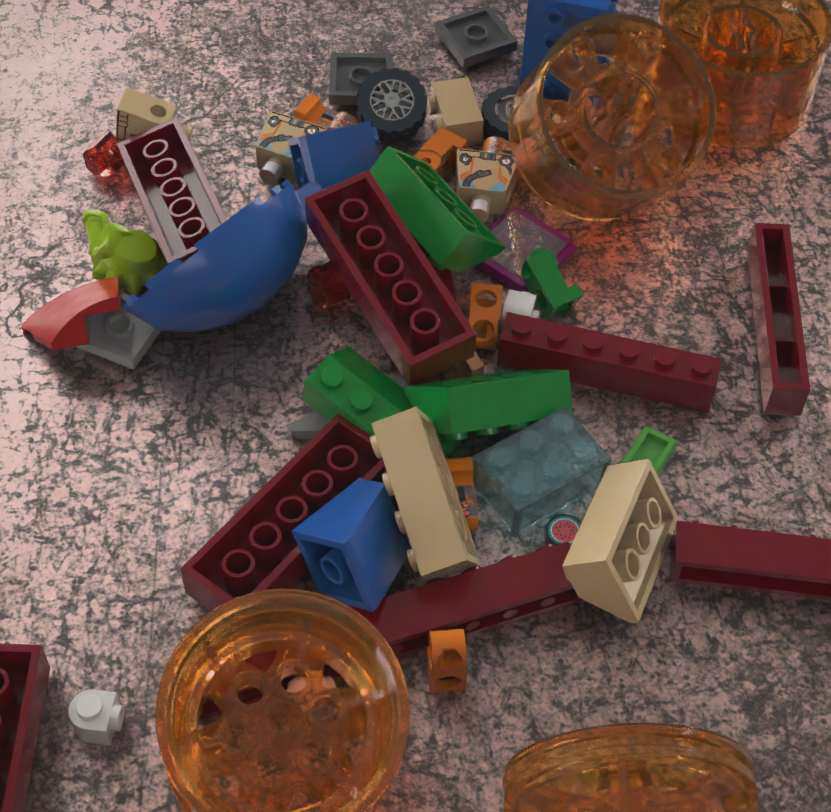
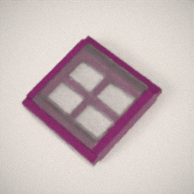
(520, 236)

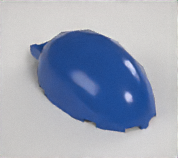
(235, 266)

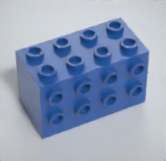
(546, 24)

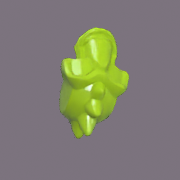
(121, 252)

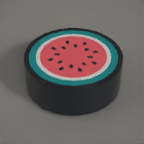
(561, 529)

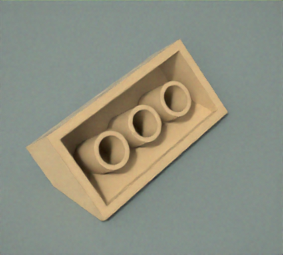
(424, 494)
(622, 540)

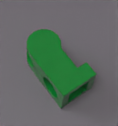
(547, 283)

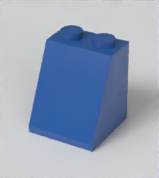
(334, 154)
(354, 545)

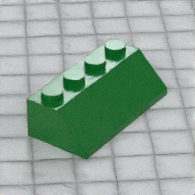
(434, 212)
(358, 392)
(491, 400)

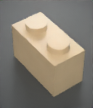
(456, 109)

